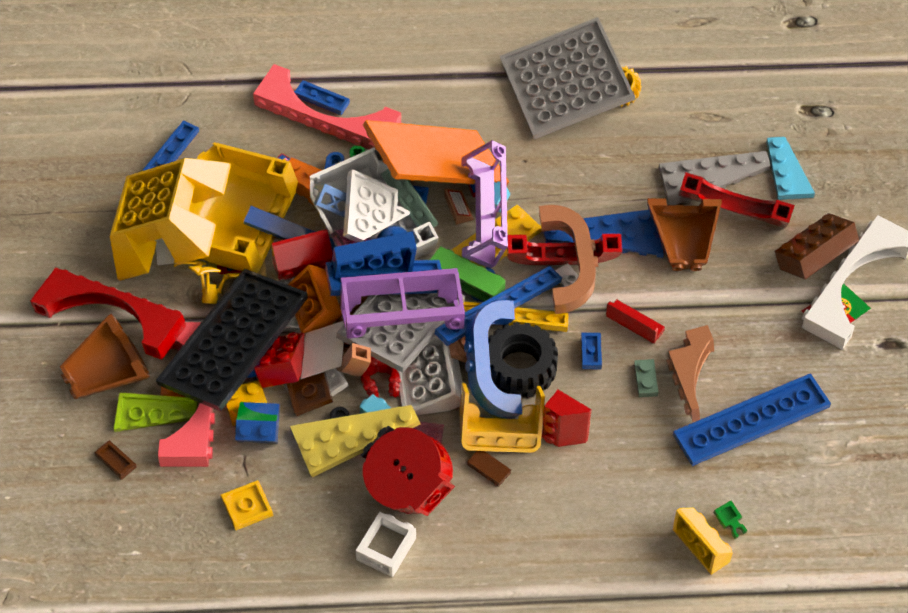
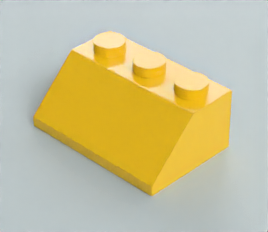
(701, 539)

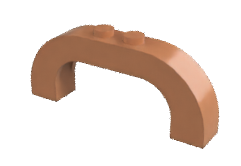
(566, 220)
(355, 357)

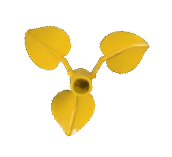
(209, 291)

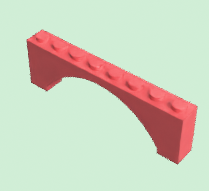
(278, 97)
(192, 442)

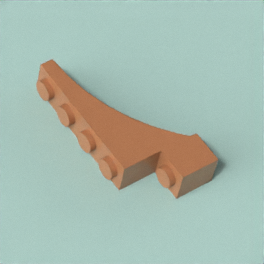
(687, 364)

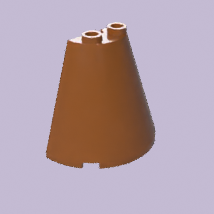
(685, 231)
(103, 361)

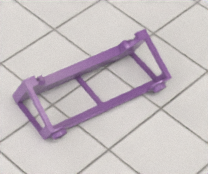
(487, 235)
(444, 281)

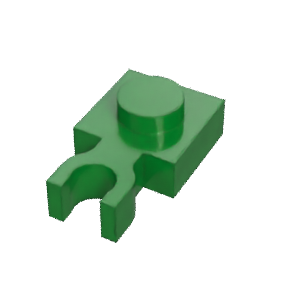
(729, 517)

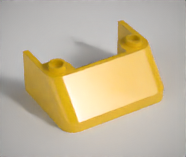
(501, 434)

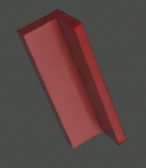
(634, 321)

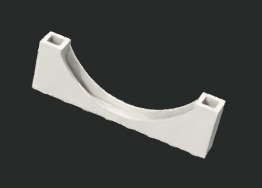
(827, 314)

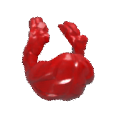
(370, 385)

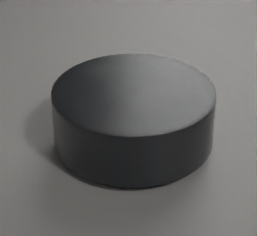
(339, 412)

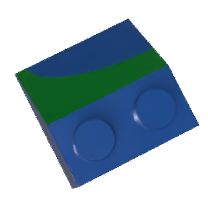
(257, 422)

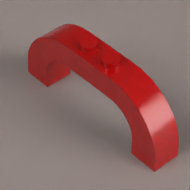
(529, 253)

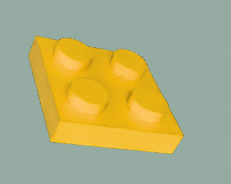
(247, 392)

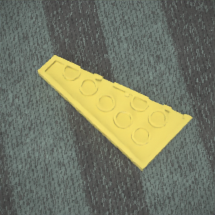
(342, 438)

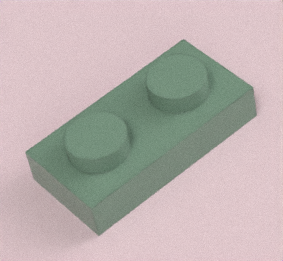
(646, 378)

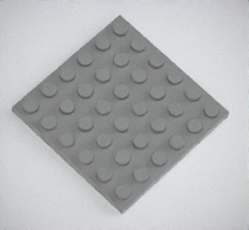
(567, 78)

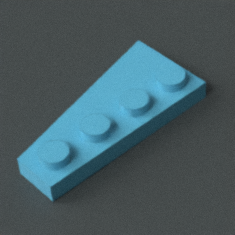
(787, 173)

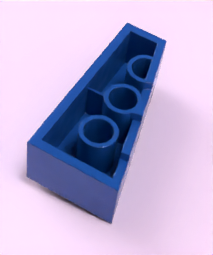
(375, 256)

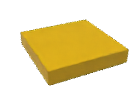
(246, 505)

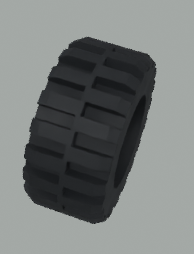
(527, 340)

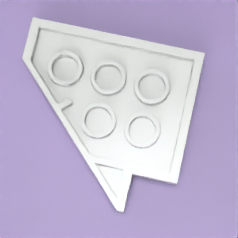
(369, 207)

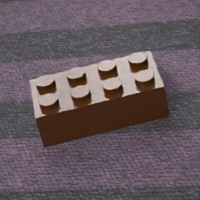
(816, 246)

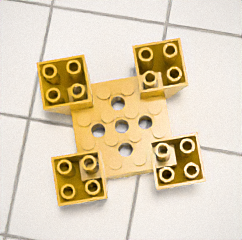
(157, 207)

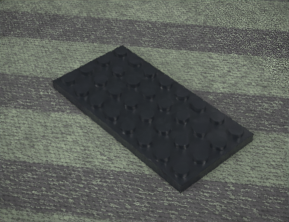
(232, 339)

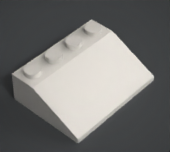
(432, 380)

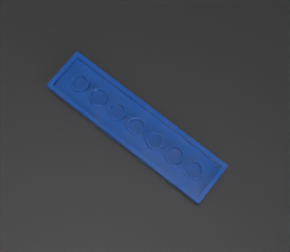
(751, 419)

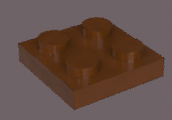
(309, 393)

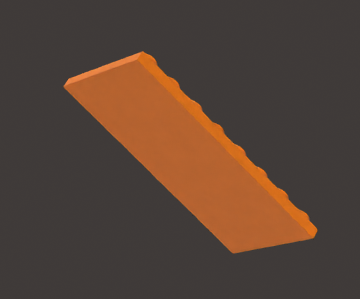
(427, 151)

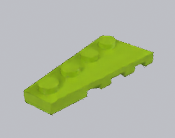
(146, 410)

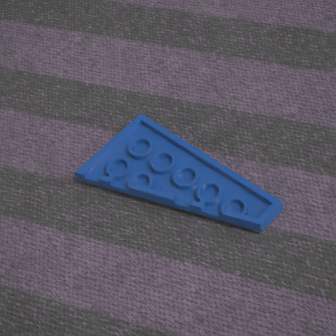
(635, 227)

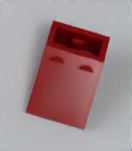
(282, 361)

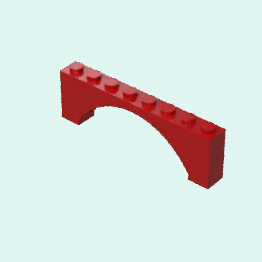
(67, 290)

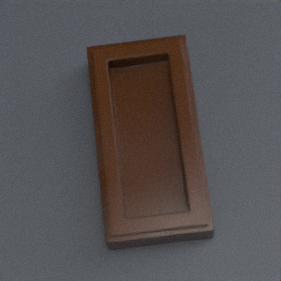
(115, 459)
(489, 467)

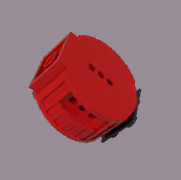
(407, 470)

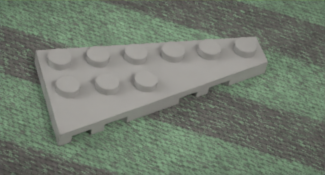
(716, 170)

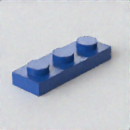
(322, 97)

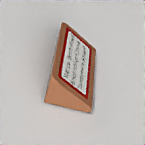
(458, 206)

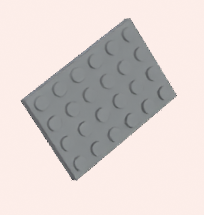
(397, 343)

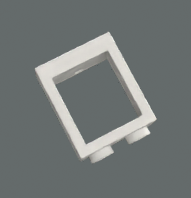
(377, 560)

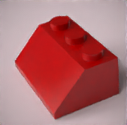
(297, 253)
(565, 420)

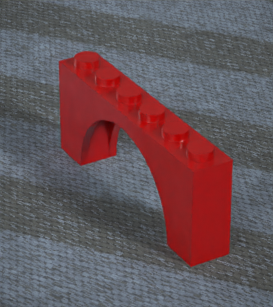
(768, 211)

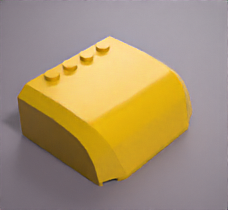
(252, 181)

